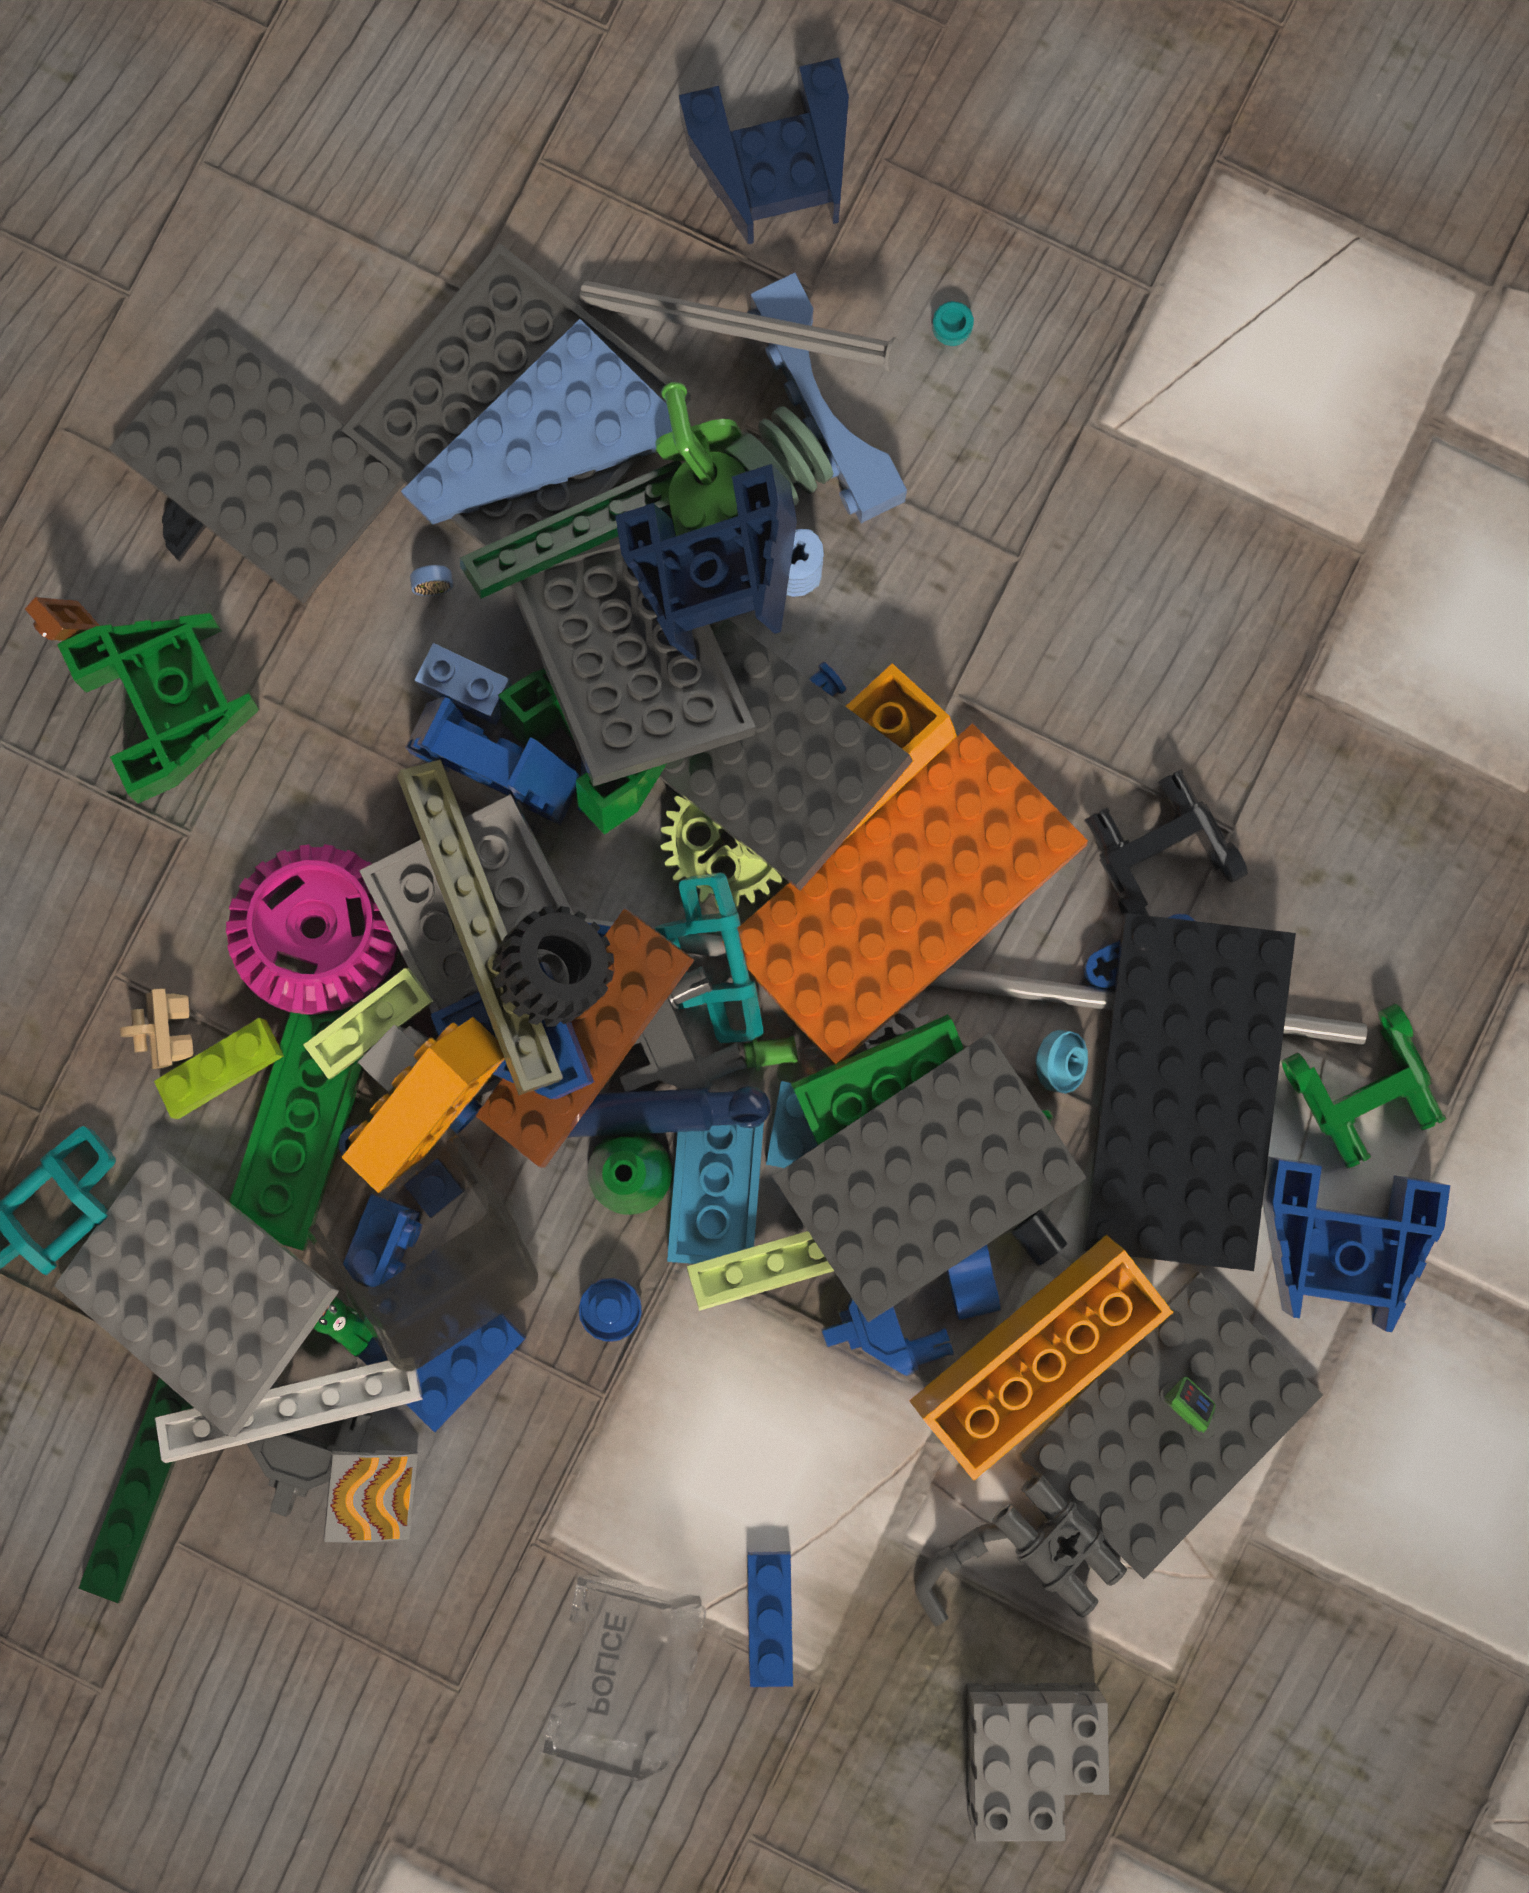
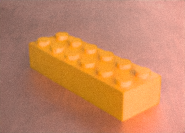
(1041, 1356)

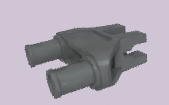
(671, 1050)

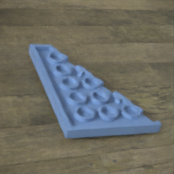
(558, 420)

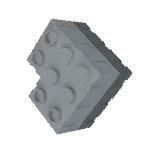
(1029, 1753)

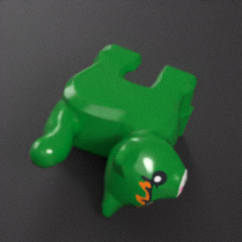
(344, 1327)

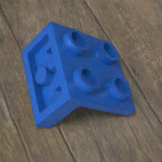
(382, 1241)

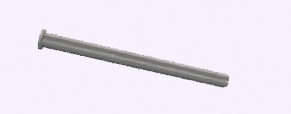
(741, 324)

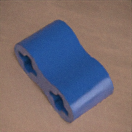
(974, 1286)

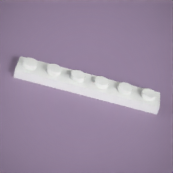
(293, 1409)

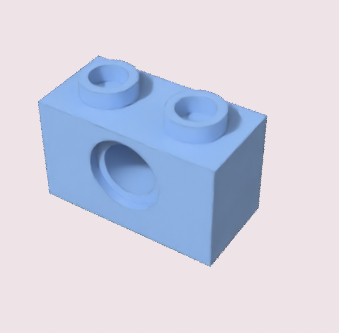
(462, 681)

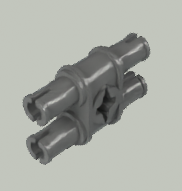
(1040, 1546)

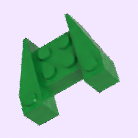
(170, 690)

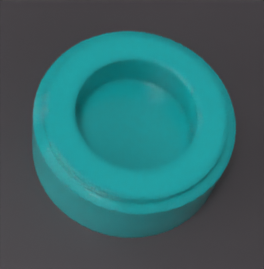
(952, 323)

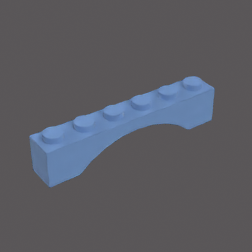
(864, 472)

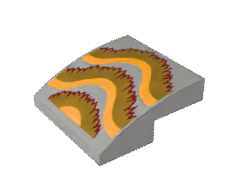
(370, 1496)

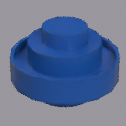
(610, 1309)

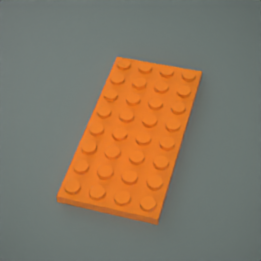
(907, 894)

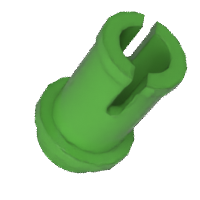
(770, 1052)

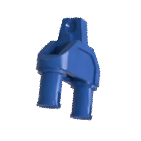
(885, 1340)

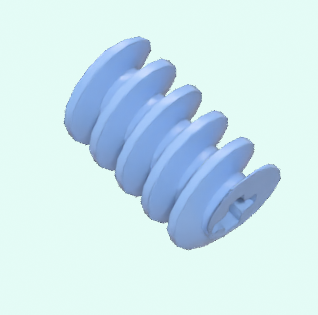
(805, 563)

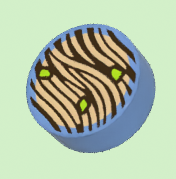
(431, 580)

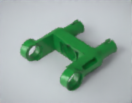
(1339, 1116)

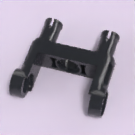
(1190, 819)

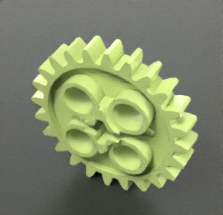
(750, 871)

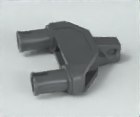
(302, 1463)

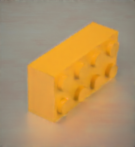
(906, 718)
(423, 1103)

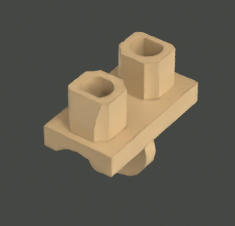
(160, 1009)

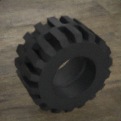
(578, 948)

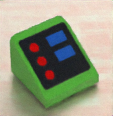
(1191, 1404)

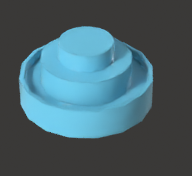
(1062, 1061)

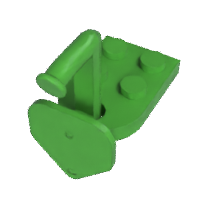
(703, 450)

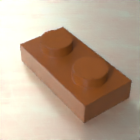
(59, 618)

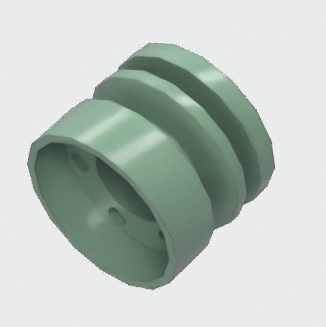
(789, 448)

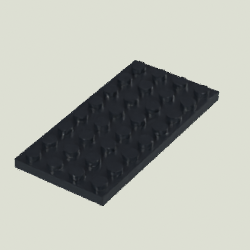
(1189, 1090)

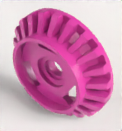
(346, 965)

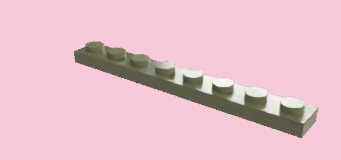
(475, 919)

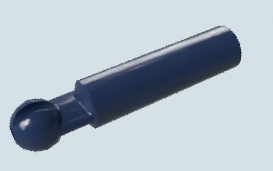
(672, 1111)

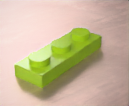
(218, 1068)

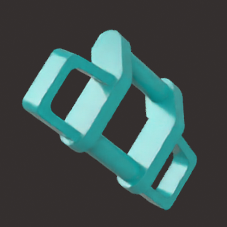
(727, 922)
(77, 1191)

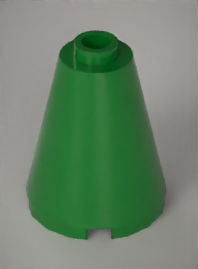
(649, 1178)

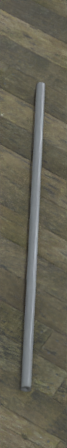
(1054, 992)

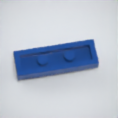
(770, 1619)

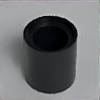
(1039, 1237)

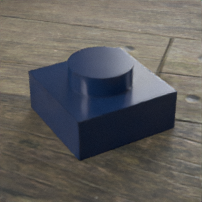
(434, 1188)

